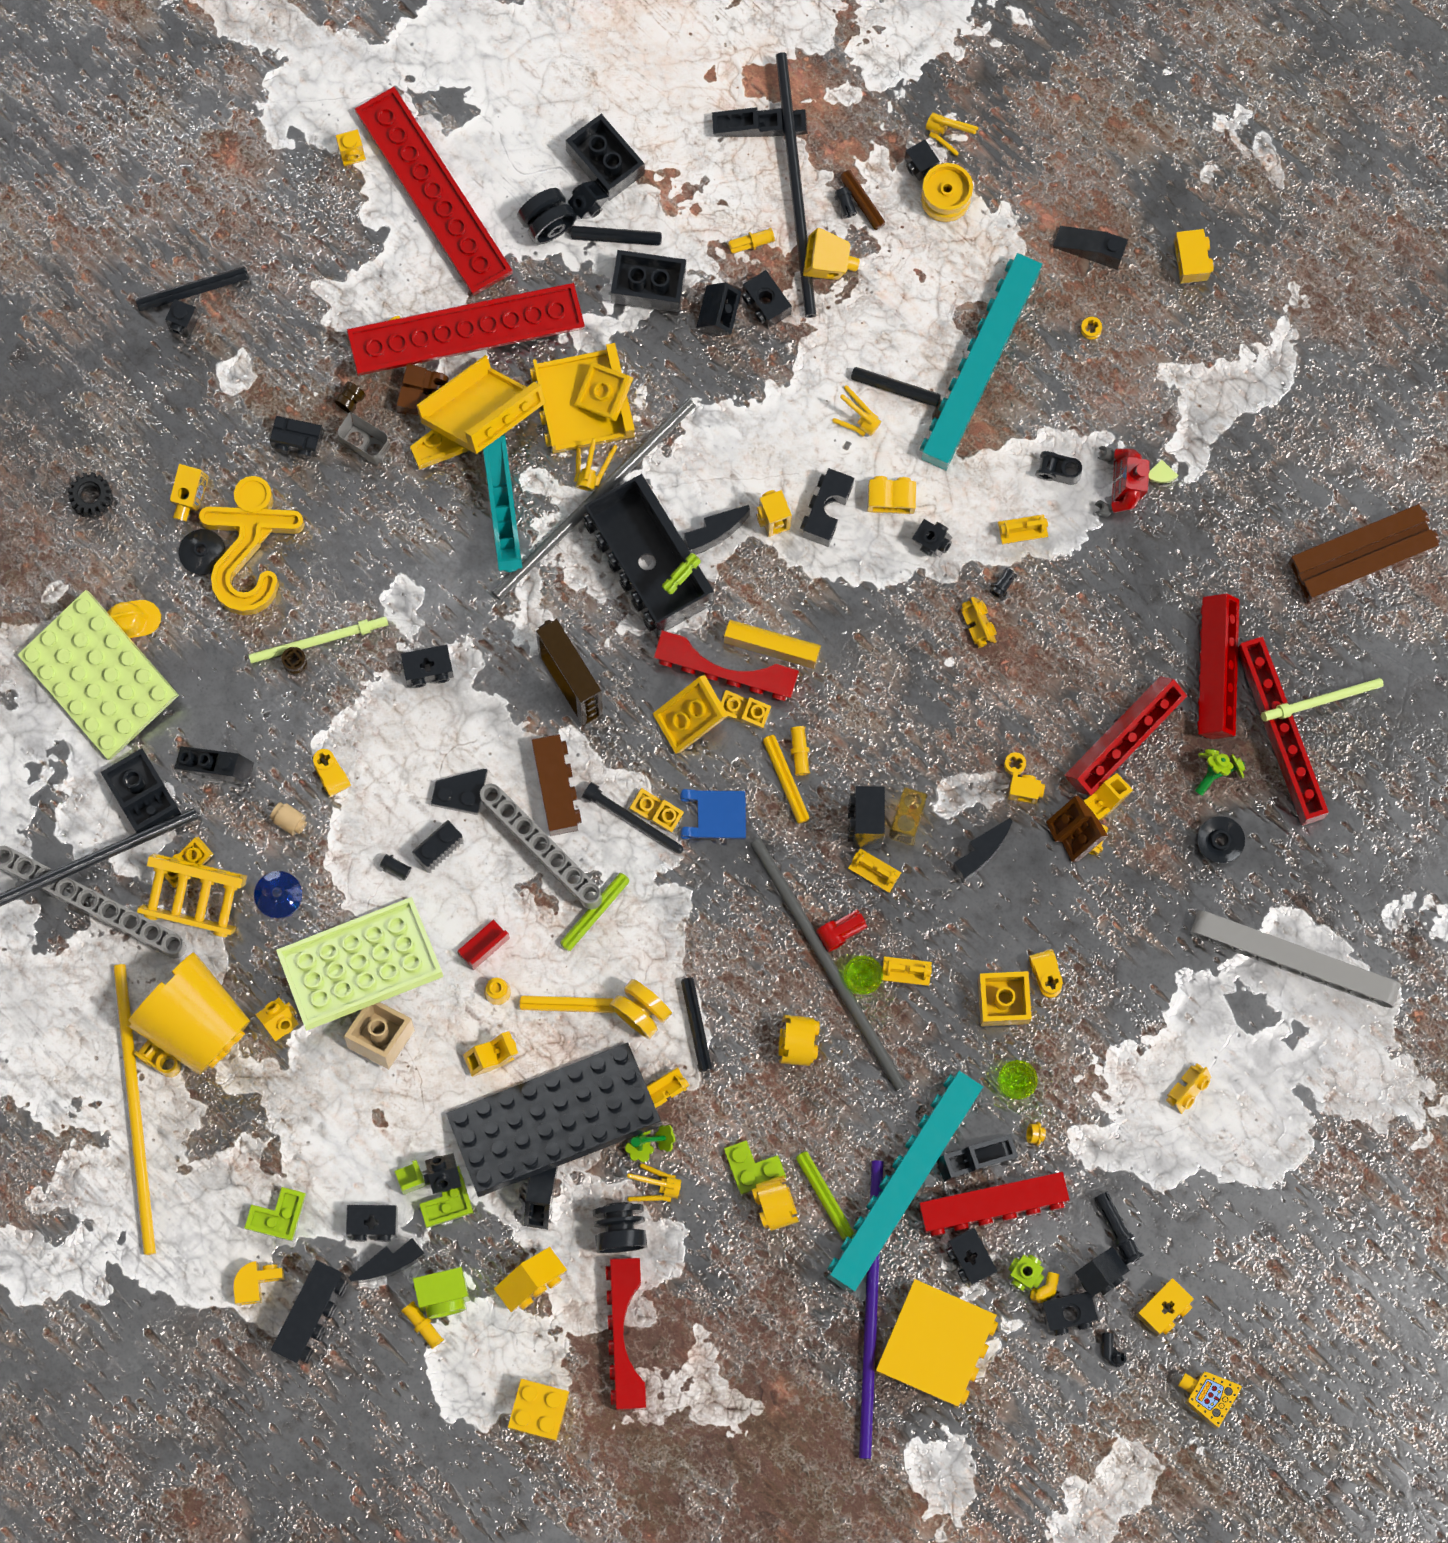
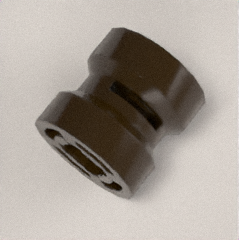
(349, 397)
(297, 664)

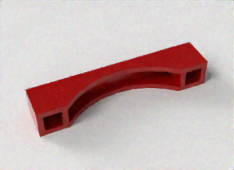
(678, 650)
(629, 1386)

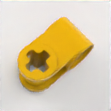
(331, 776)
(1046, 969)
(155, 1058)

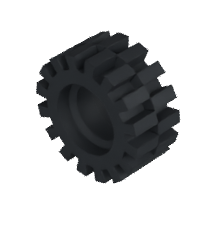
(96, 507)

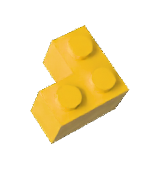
(530, 1280)

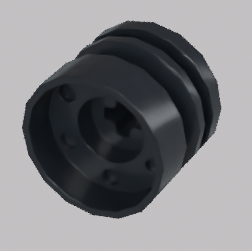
(620, 1228)

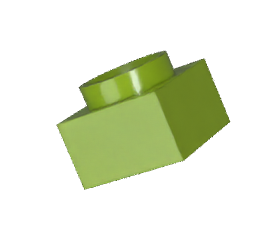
(442, 1293)

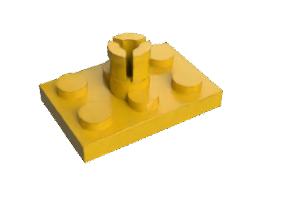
(690, 714)

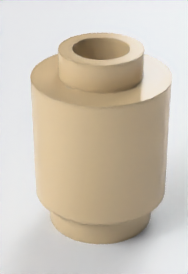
(288, 818)

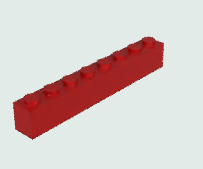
(1282, 732)

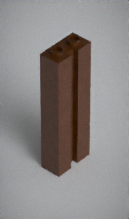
(1364, 553)

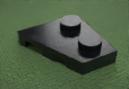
(460, 792)

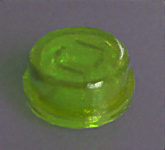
(863, 975)
(1017, 1079)

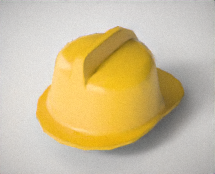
(136, 617)

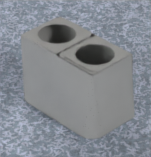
(367, 430)

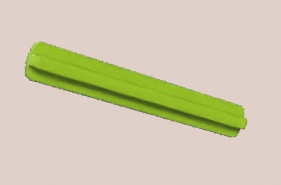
(592, 915)
(824, 1195)

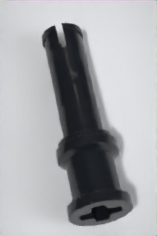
(1123, 1239)

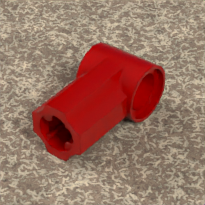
(836, 933)

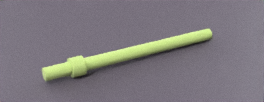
(363, 627)
(1286, 710)

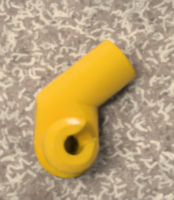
(1047, 1291)

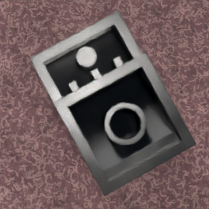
(140, 791)

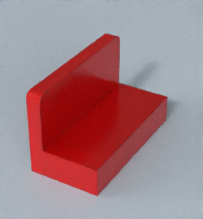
(483, 944)

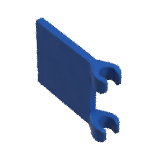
(719, 814)

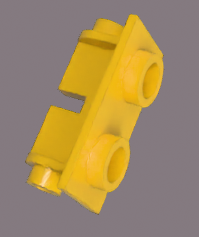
(1023, 529)
(976, 613)
(874, 870)
(906, 971)
(1197, 1080)
(667, 1086)

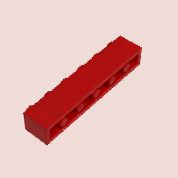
(1218, 666)
(1125, 735)
(993, 1203)

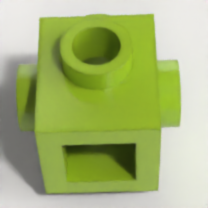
(1022, 1281)

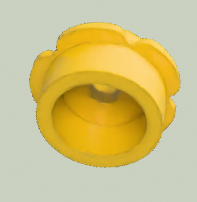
(1035, 1134)

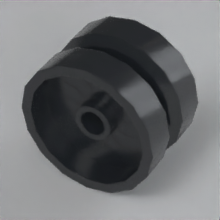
(546, 216)

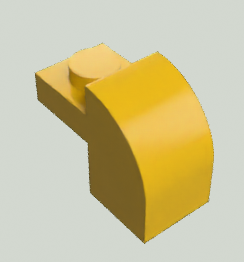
(1108, 796)
(491, 1055)
(248, 1279)

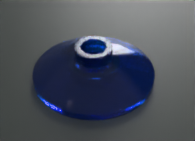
(279, 906)

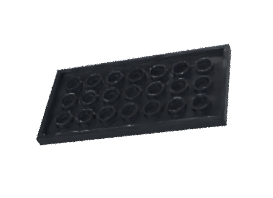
(553, 1119)

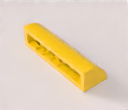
(772, 644)

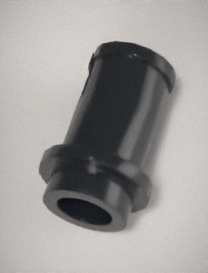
(846, 204)
(1004, 581)
(395, 867)

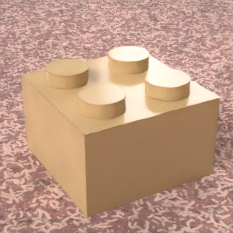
(379, 1034)

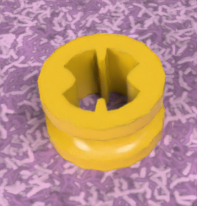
(1091, 320)
(1015, 756)

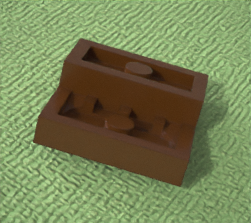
(1076, 828)

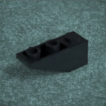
(215, 765)

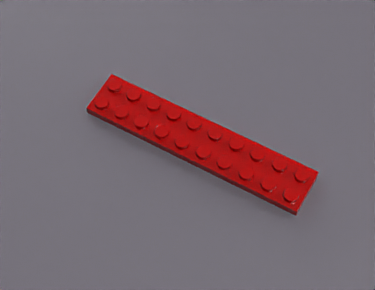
(433, 191)
(465, 329)

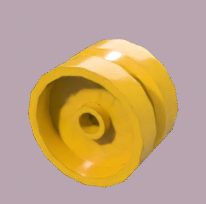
(946, 192)
(640, 1009)

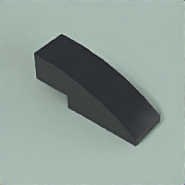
(716, 529)
(982, 851)
(977, 1157)
(388, 1263)

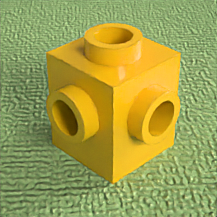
(278, 1018)

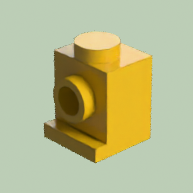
(350, 147)
(1025, 789)

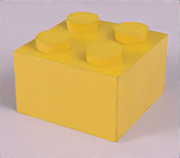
(1004, 998)
(538, 1410)

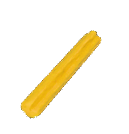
(786, 779)
(566, 1004)

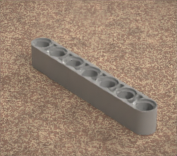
(535, 836)

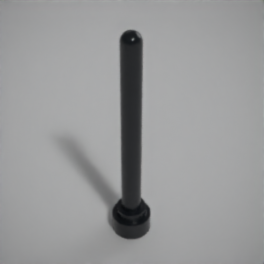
(595, 795)

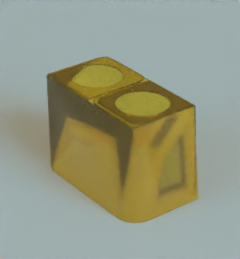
(895, 832)

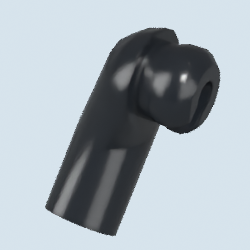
(1110, 1353)

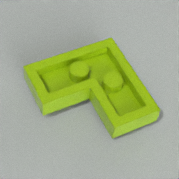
(746, 1171)
(449, 1207)
(281, 1222)

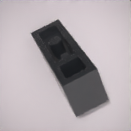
(1091, 245)

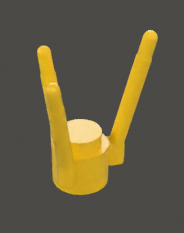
(938, 124)
(868, 422)
(587, 479)
(669, 1186)

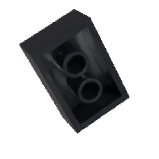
(605, 156)
(648, 281)
(866, 817)

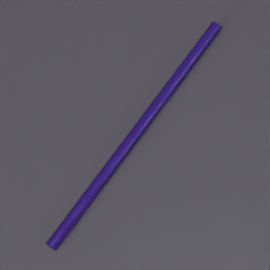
(870, 1331)

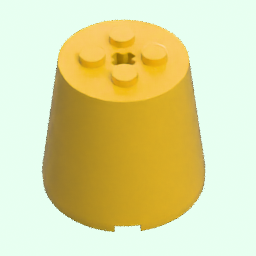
(191, 1017)

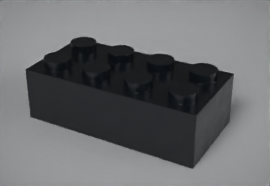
(309, 1314)

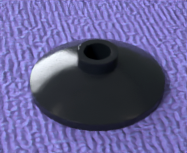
(201, 562)
(1222, 828)

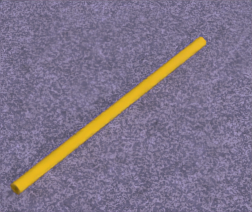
(134, 1111)

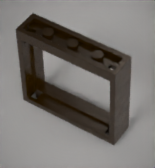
(569, 672)

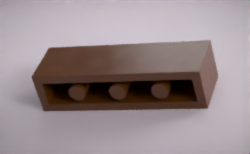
(555, 784)

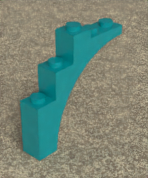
(502, 505)

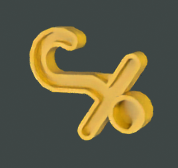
(254, 523)

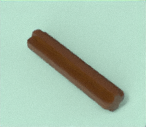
(862, 200)

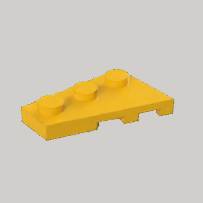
(434, 448)

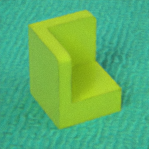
(410, 1178)

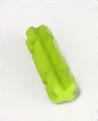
(681, 573)

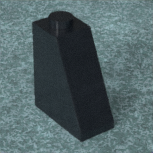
(540, 1199)

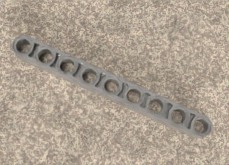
(99, 907)
(1295, 959)

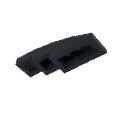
(755, 123)

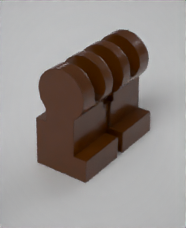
(414, 383)

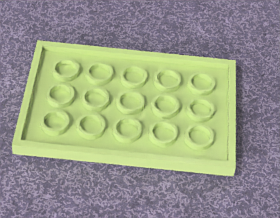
(98, 675)
(359, 963)

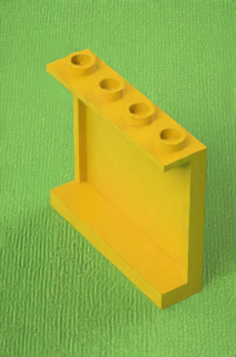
(479, 406)
(570, 425)
(937, 1343)

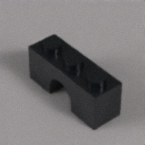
(833, 488)

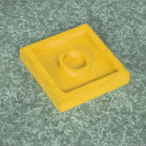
(603, 391)

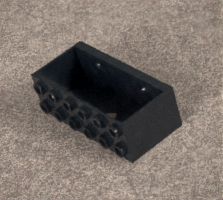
(634, 524)

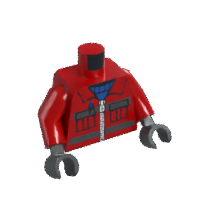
(1129, 480)

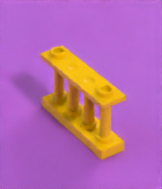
(207, 875)

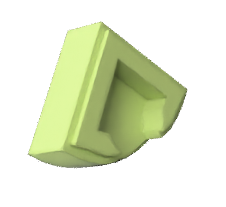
(1162, 473)

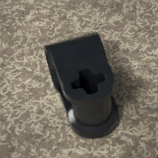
(1057, 468)

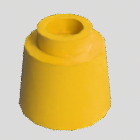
(497, 991)

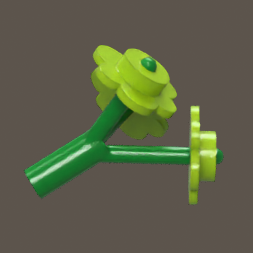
(1218, 766)
(640, 1147)

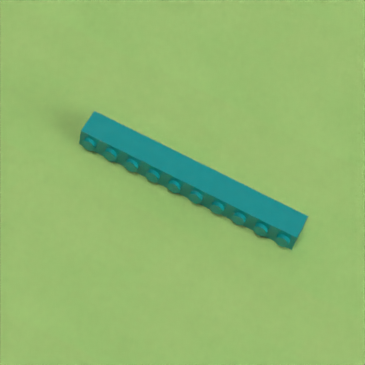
(981, 361)
(904, 1181)

